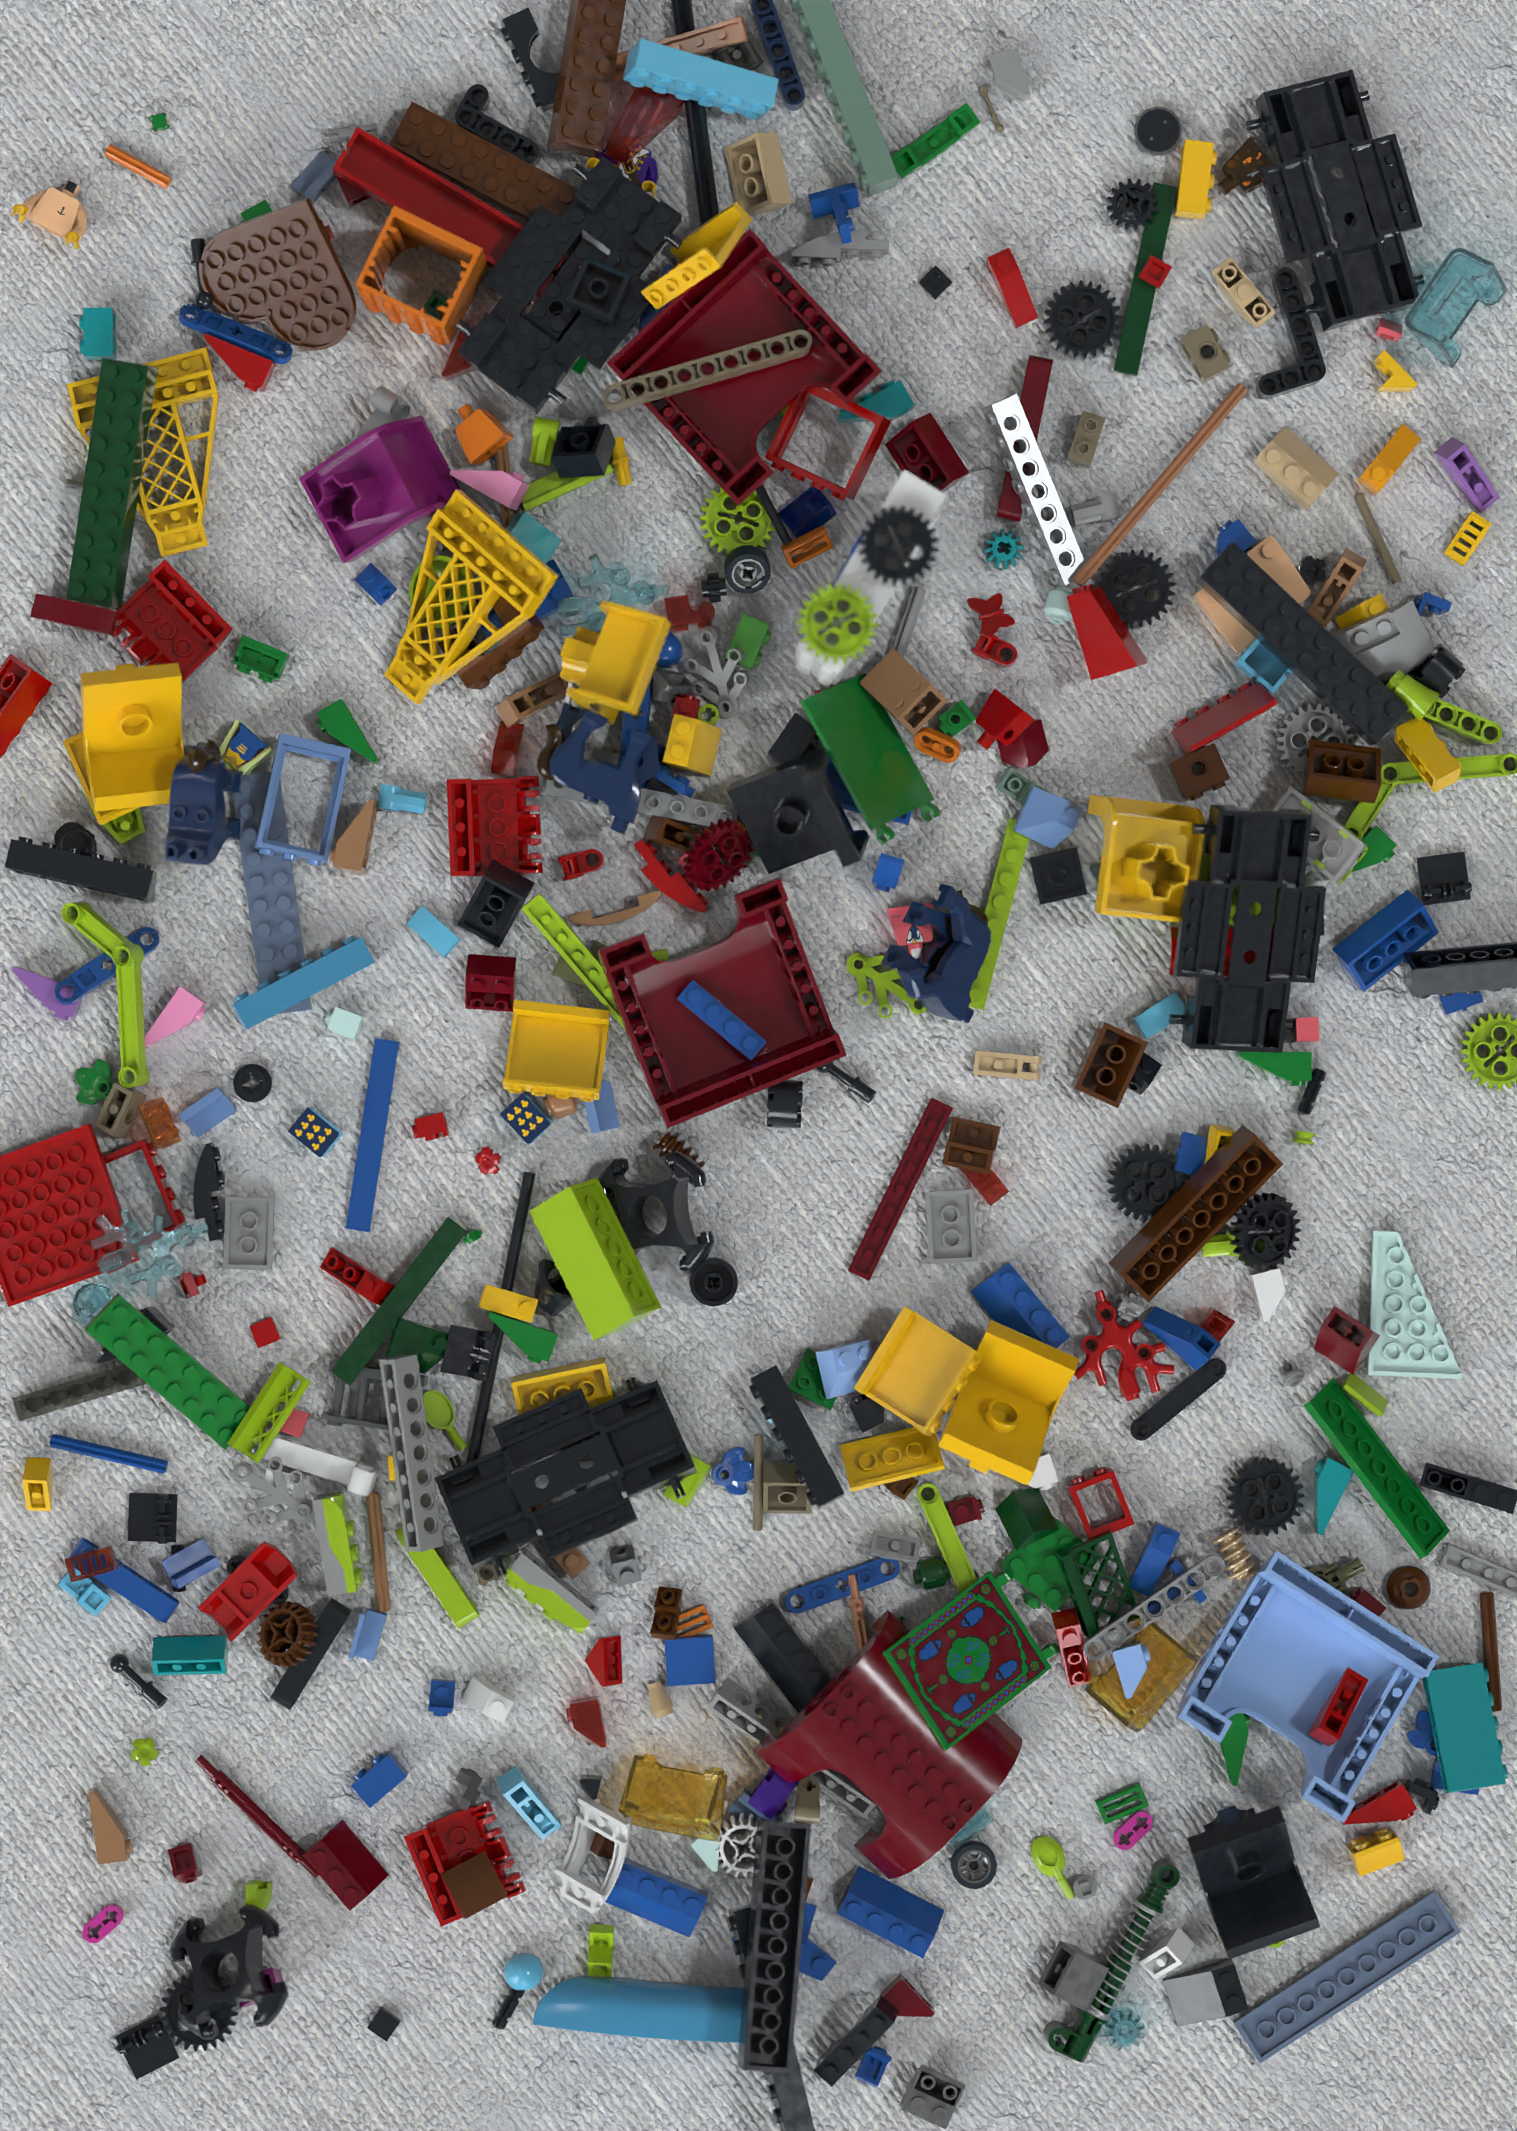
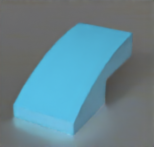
(433, 931)
(1157, 1016)
(86, 1592)

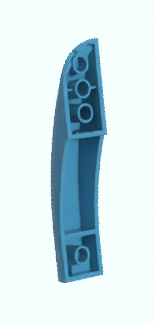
(643, 2009)

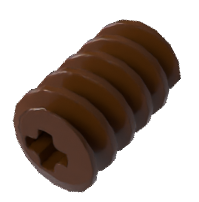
(669, 1144)

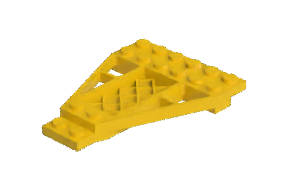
(178, 382)
(499, 560)

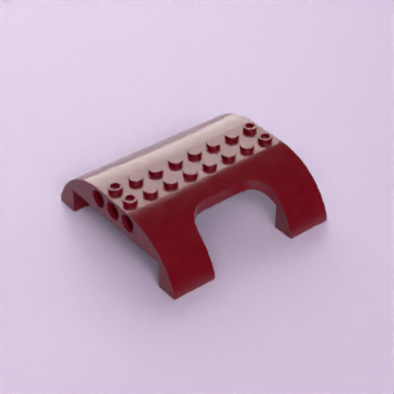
(728, 309)
(754, 974)
(882, 1743)

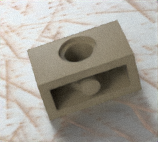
(1205, 368)
(1085, 439)
(120, 1110)

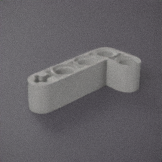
(388, 407)

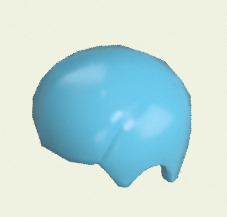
(523, 1971)

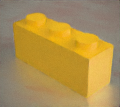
(1195, 179)
(1427, 754)

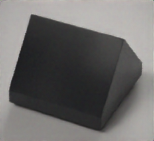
(591, 1784)

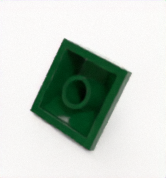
(418, 1339)

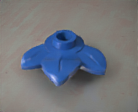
(737, 1469)
(1423, 1734)

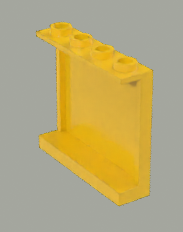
(700, 254)
(556, 1050)
(918, 1371)

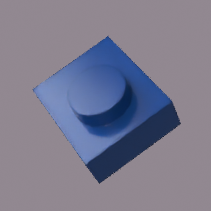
(376, 584)
(872, 2066)

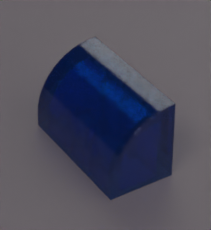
(807, 512)

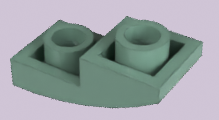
(1015, 785)

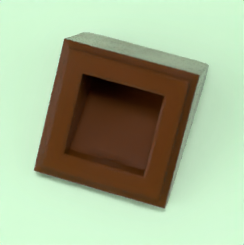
(902, 1487)
(602, 1846)

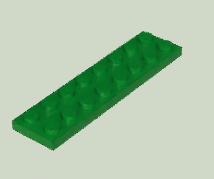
(168, 1369)
(1377, 1468)

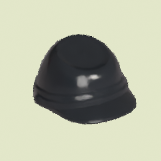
(77, 837)

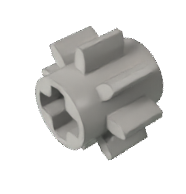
(1128, 1305)

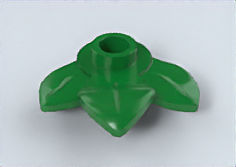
(92, 1082)

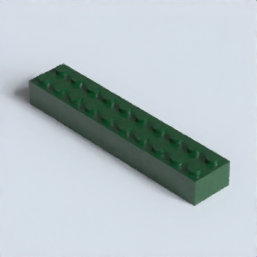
(111, 483)

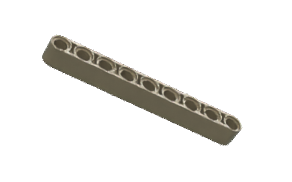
(715, 361)

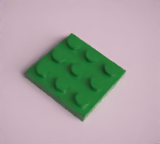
(1039, 1568)

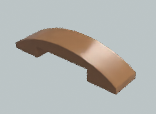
(645, 902)

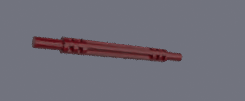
(256, 1814)

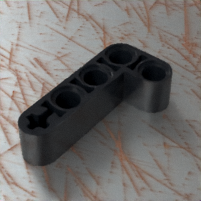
(500, 131)

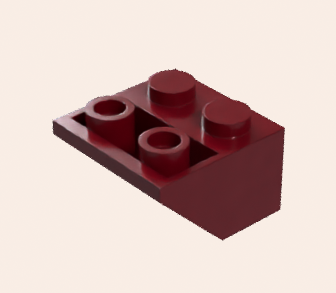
(490, 982)
(1345, 1340)

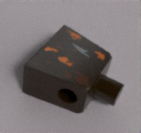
(1243, 169)

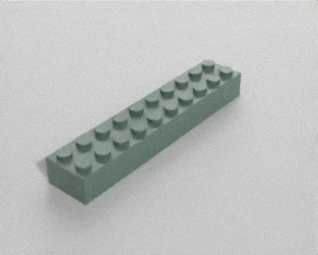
(847, 93)

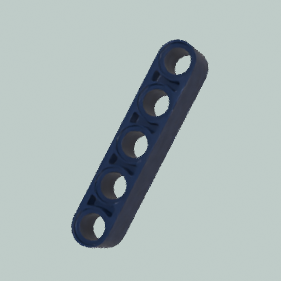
(780, 63)

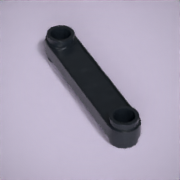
(1177, 1399)

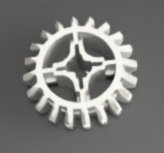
(735, 1840)

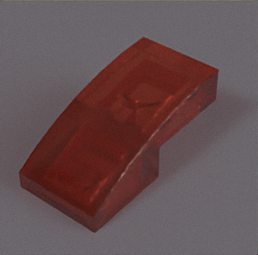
(987, 1185)

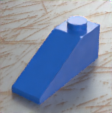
(1153, 1558)

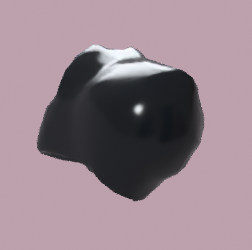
(551, 1292)

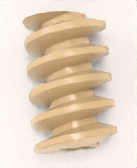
(1234, 1554)

